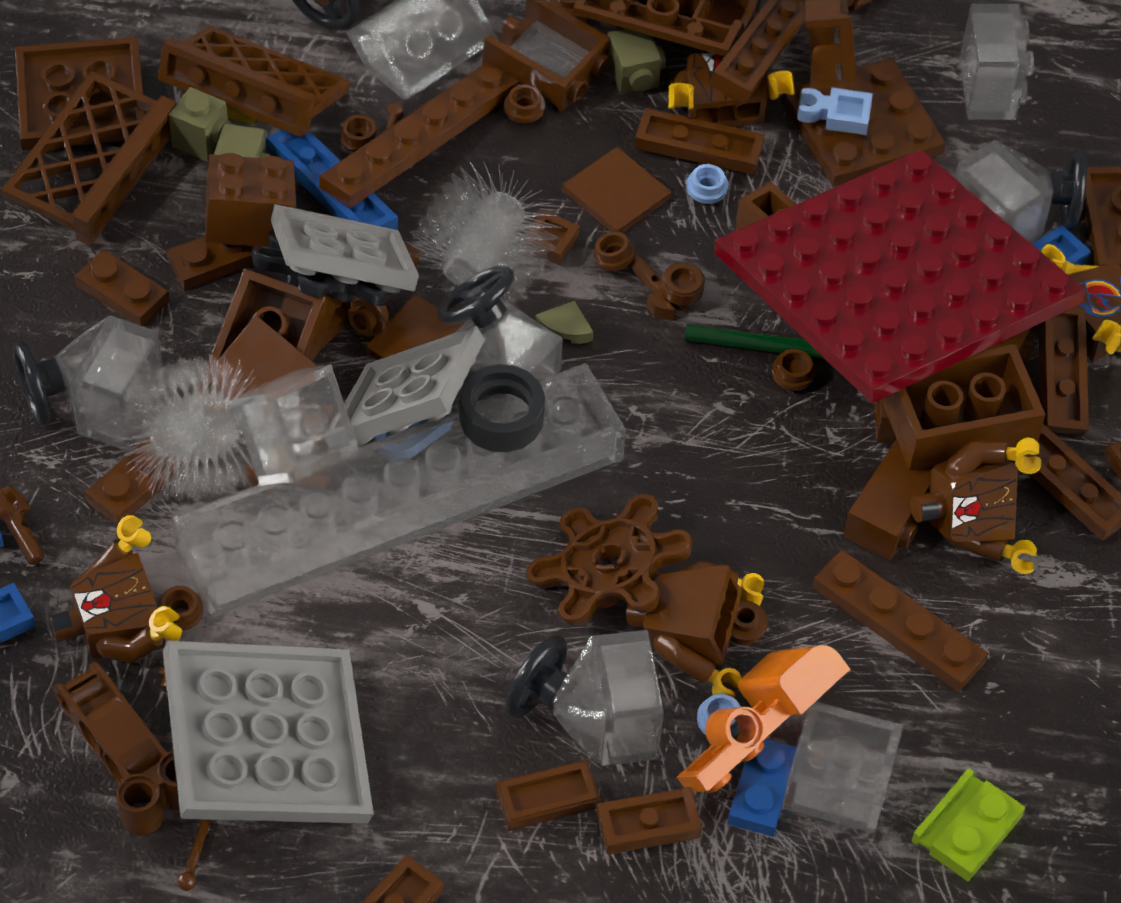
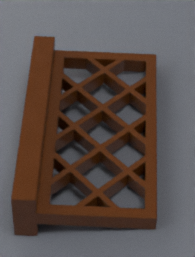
(235, 74)
(117, 179)

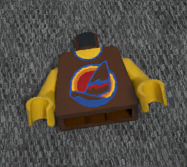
(1101, 302)

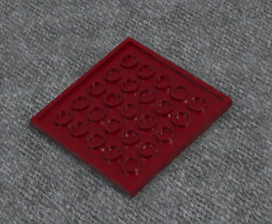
(898, 274)

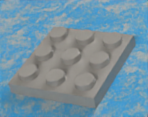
(343, 249)
(411, 385)

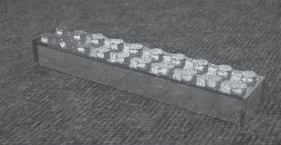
(391, 494)

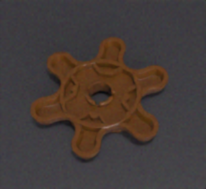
(594, 541)

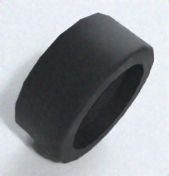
(502, 380)

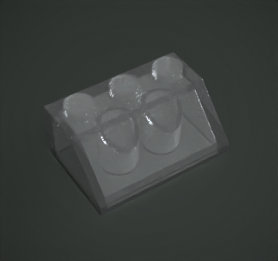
(419, 41)

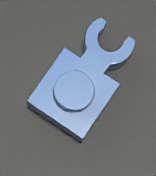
(843, 109)

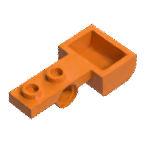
(775, 688)

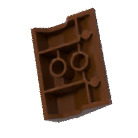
(694, 23)

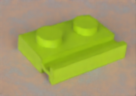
(968, 824)

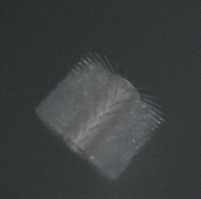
(484, 235)
(190, 428)

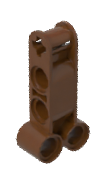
(123, 746)

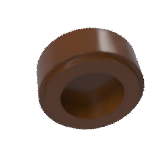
(683, 284)

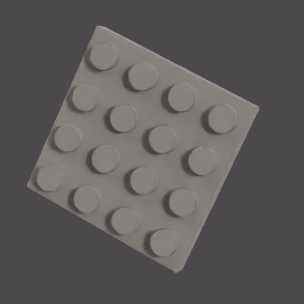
(266, 733)

